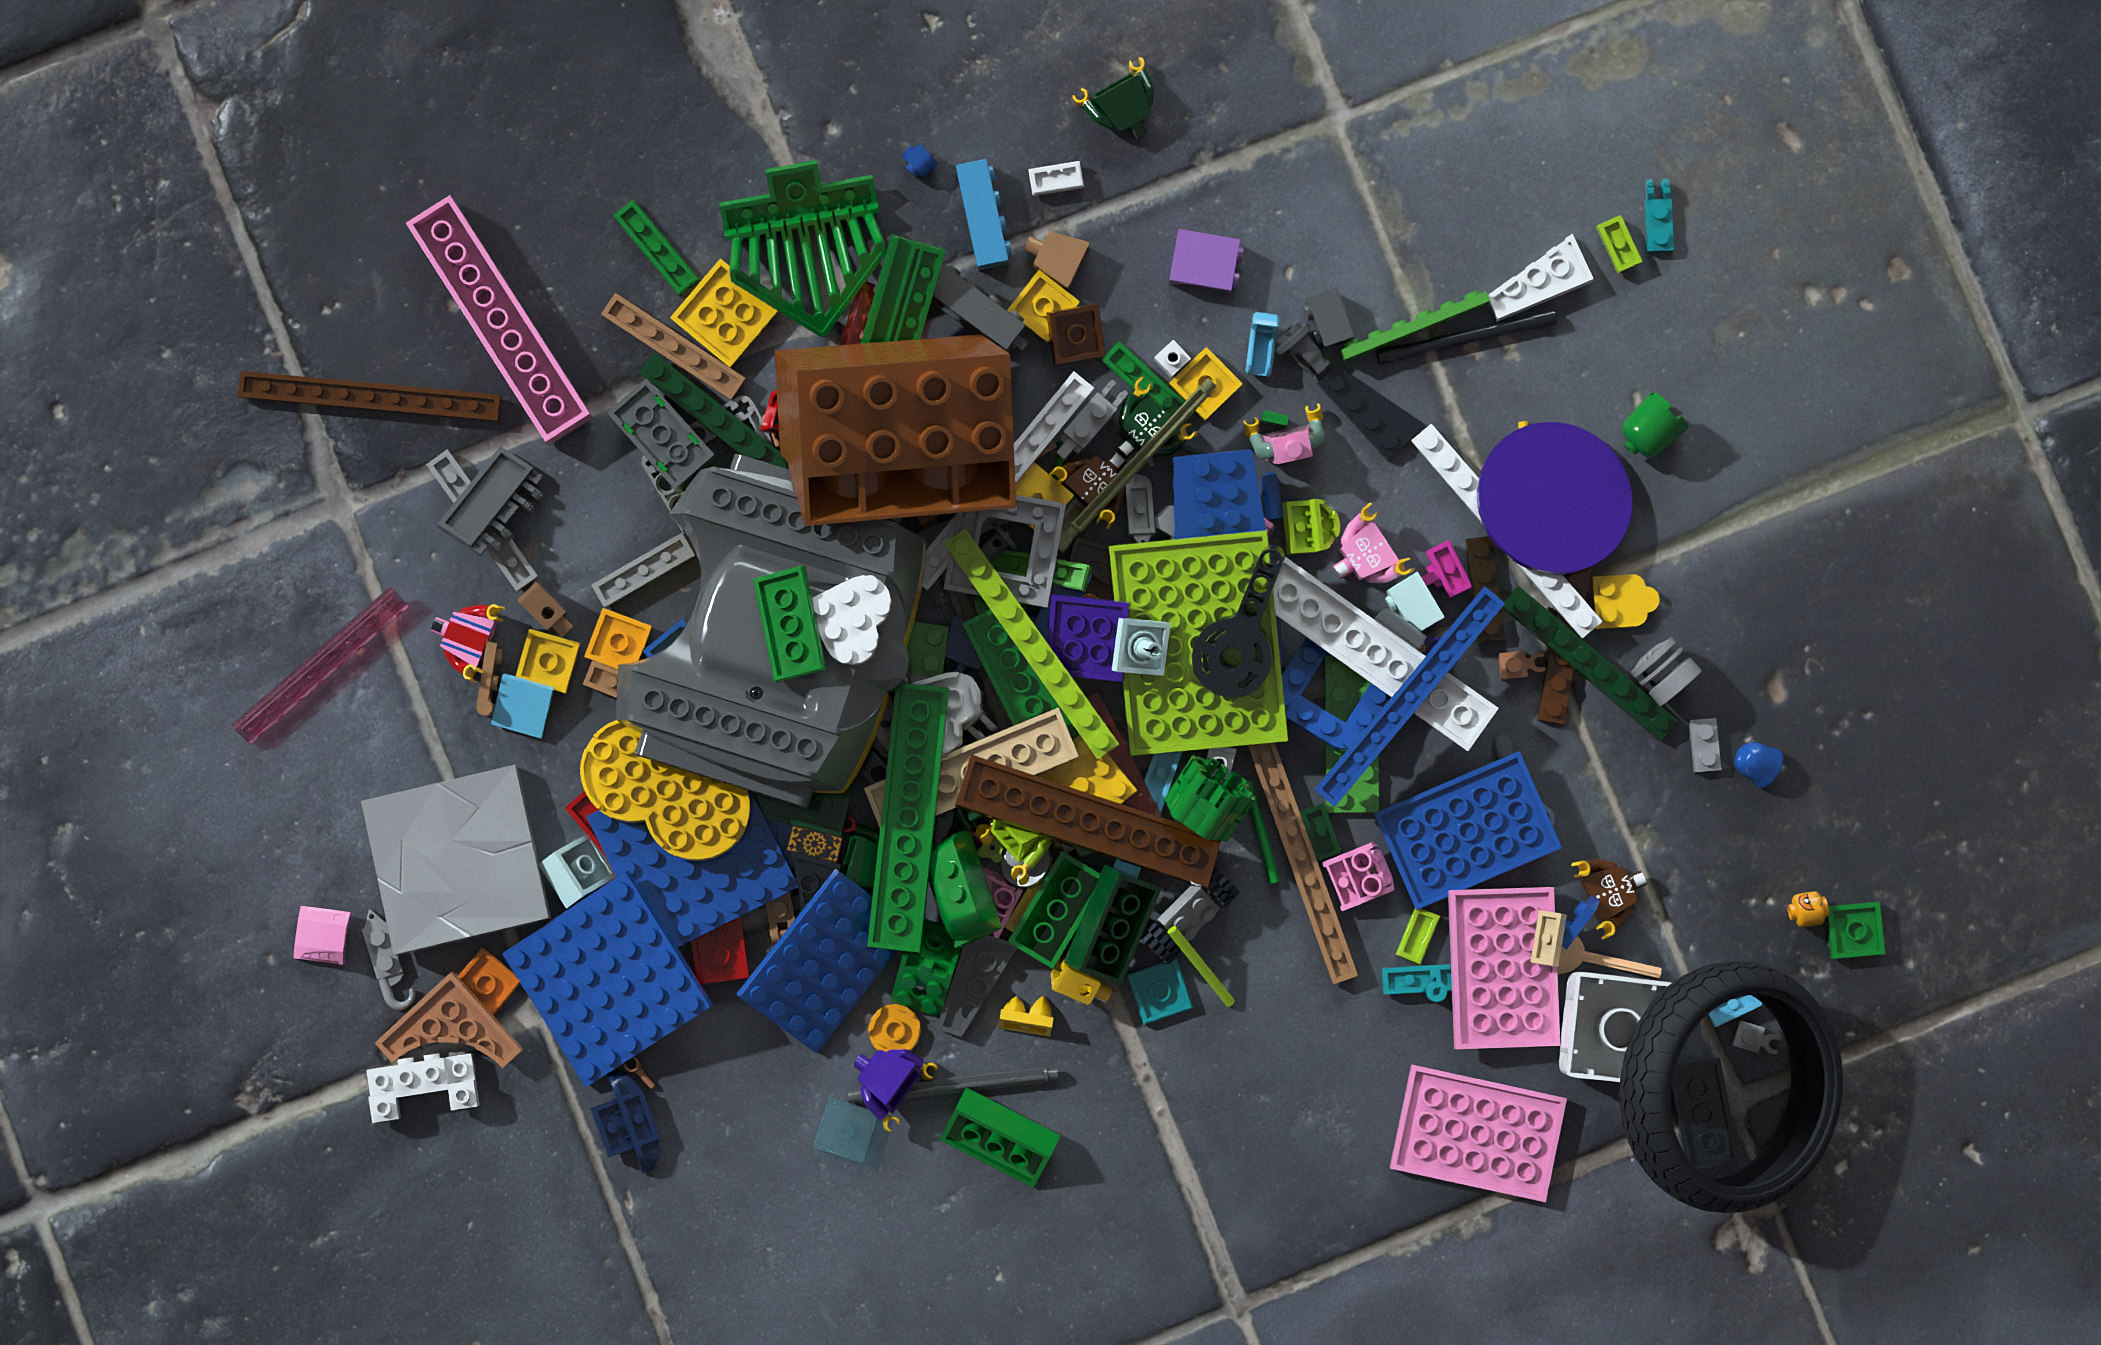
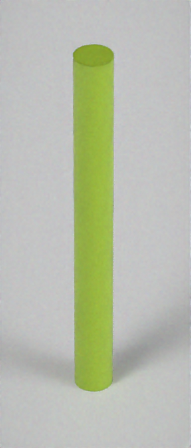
(1201, 966)

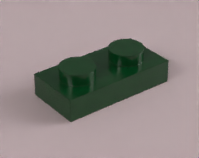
(1320, 831)

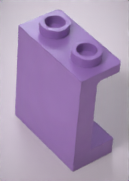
(1205, 261)

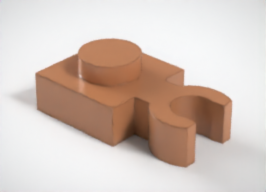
(1515, 664)

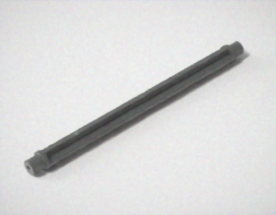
(974, 1083)

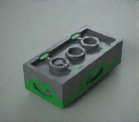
(662, 436)

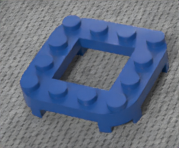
(1315, 719)

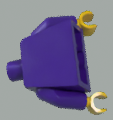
(888, 1080)

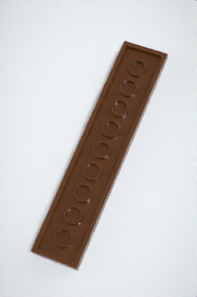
(1087, 821)

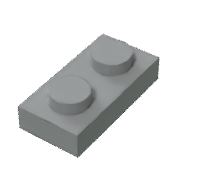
(1704, 745)

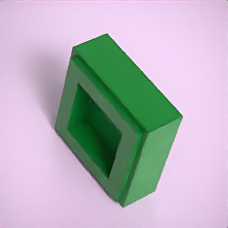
(1274, 419)

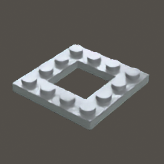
(1048, 521)

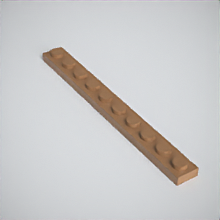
(1303, 862)

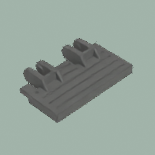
(491, 497)

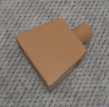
(1058, 256)
(536, 599)

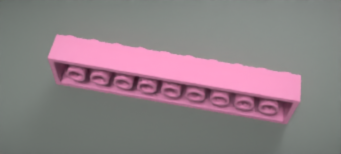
(499, 320)

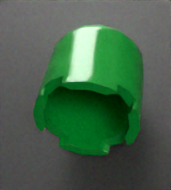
(1652, 427)

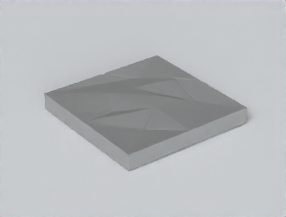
(455, 860)

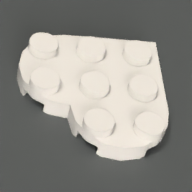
(850, 618)
(962, 704)

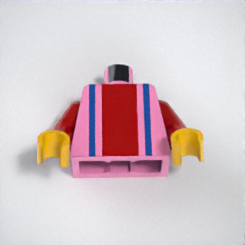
(467, 637)

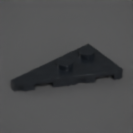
(811, 874)

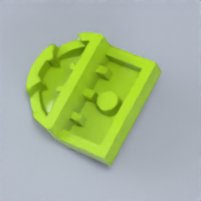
(1309, 526)

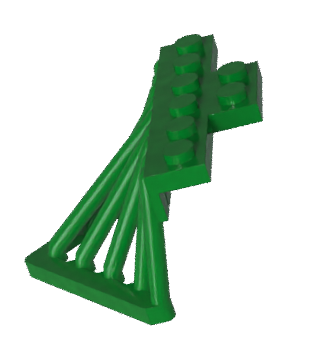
(798, 202)

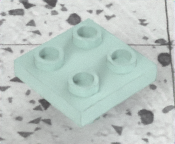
(1141, 646)

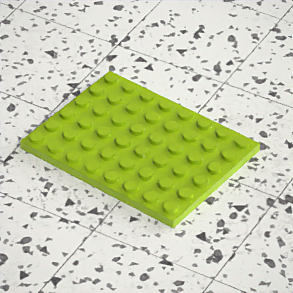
(1190, 587)

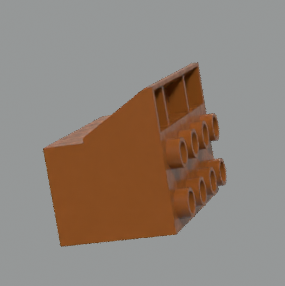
(897, 428)

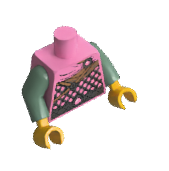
(1288, 443)

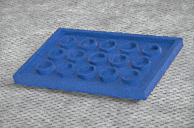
(1467, 830)
(819, 964)

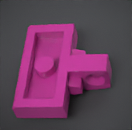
(1446, 570)

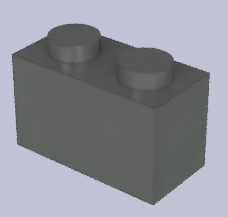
(1328, 319)

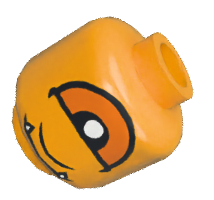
(1808, 909)

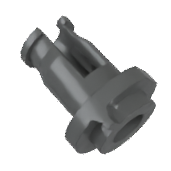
(1302, 348)

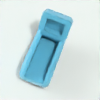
(1262, 344)

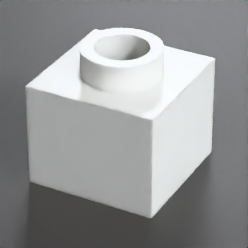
(1168, 367)

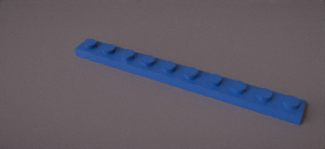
(1409, 696)

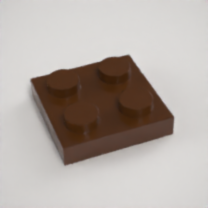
(1075, 333)

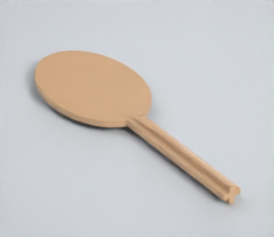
(1576, 953)

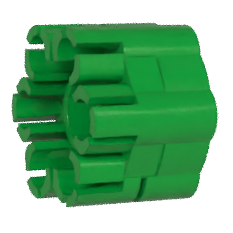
(1205, 803)

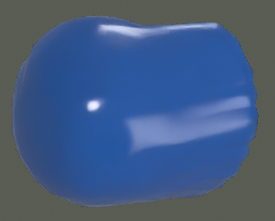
(1759, 763)

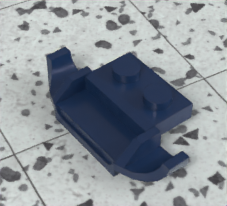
(627, 1122)

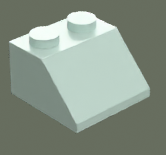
(1414, 602)
(577, 870)

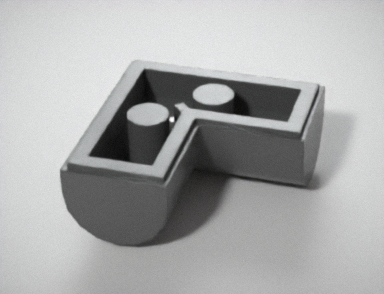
(1401, 628)

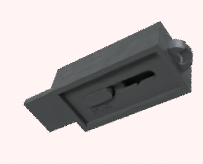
(978, 312)

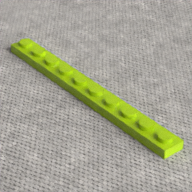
(1031, 644)

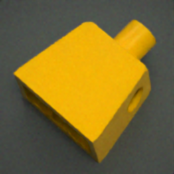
(1077, 984)

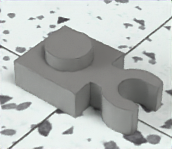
(1751, 1037)

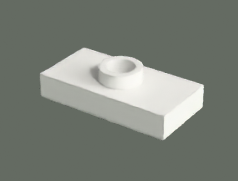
(1056, 178)

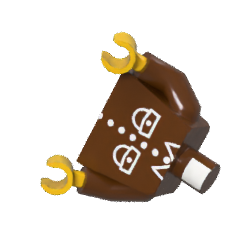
(1089, 477)
(1613, 890)

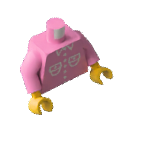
(1368, 552)

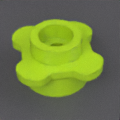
(996, 854)

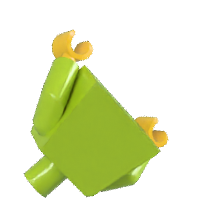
(1020, 843)

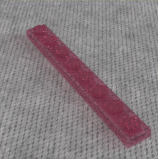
(320, 665)

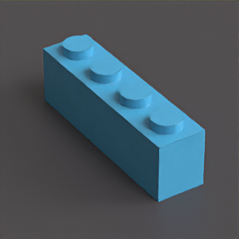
(982, 214)

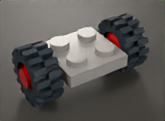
(1189, 915)

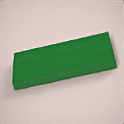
(789, 624)

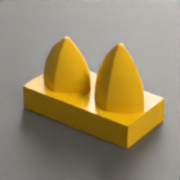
(1037, 1022)

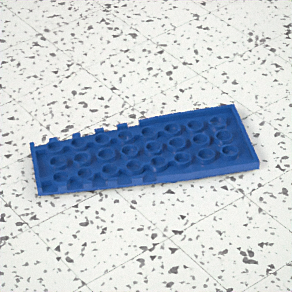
(1218, 497)

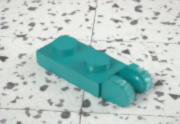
(1658, 219)

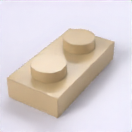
(1548, 938)

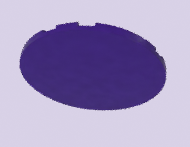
(1554, 498)

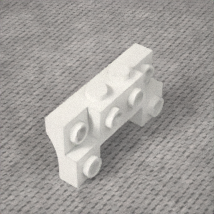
(411, 1078)

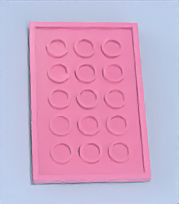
(1495, 987)
(1478, 1133)

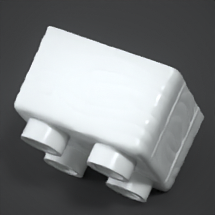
(1600, 1022)

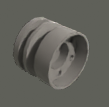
(1665, 671)

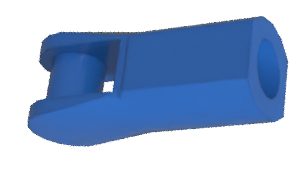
(1271, 497)

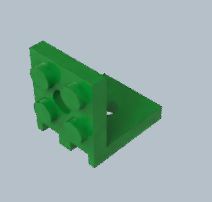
(929, 969)

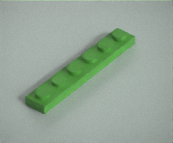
(1424, 321)

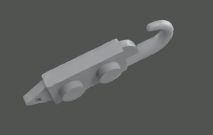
(1139, 506)
(385, 964)

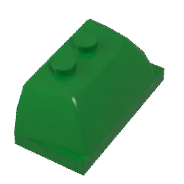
(962, 890)

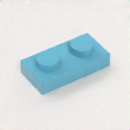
(1733, 1009)

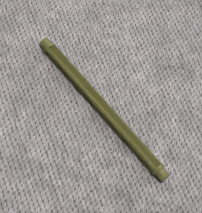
(1140, 459)

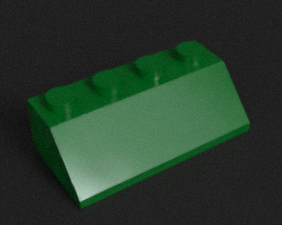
(1055, 910)
(1000, 1137)

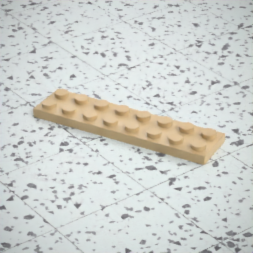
(1028, 747)

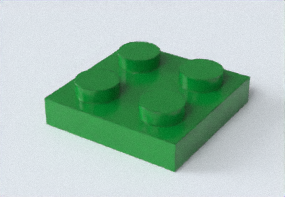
(1855, 930)

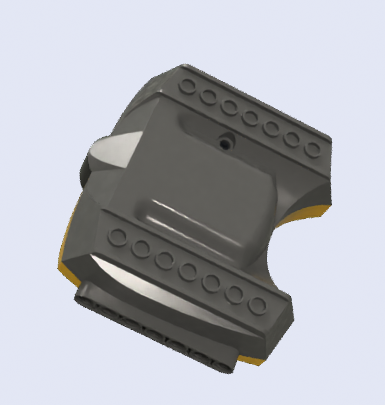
(712, 692)

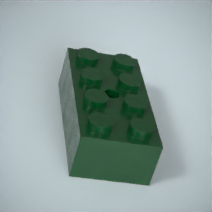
(1112, 925)

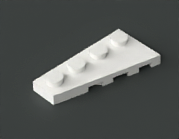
(1549, 277)

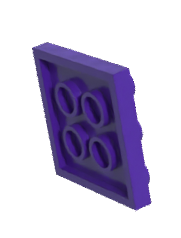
(1085, 634)

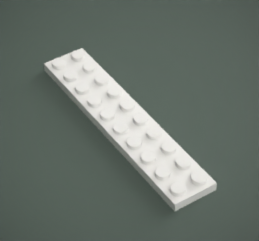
(1375, 653)

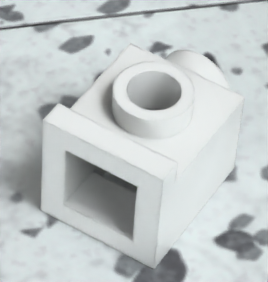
(1226, 754)

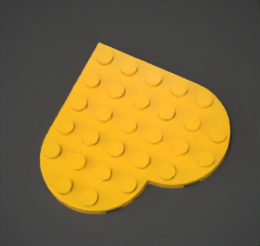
(682, 810)

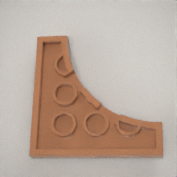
(451, 1016)

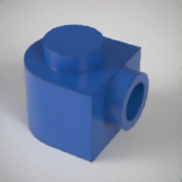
(918, 161)

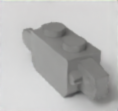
(1090, 421)

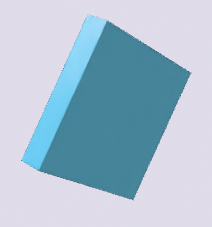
(522, 705)

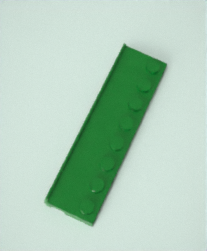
(903, 291)

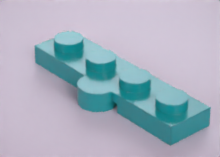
(1431, 979)

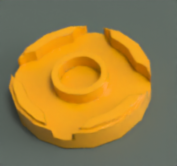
(894, 1028)

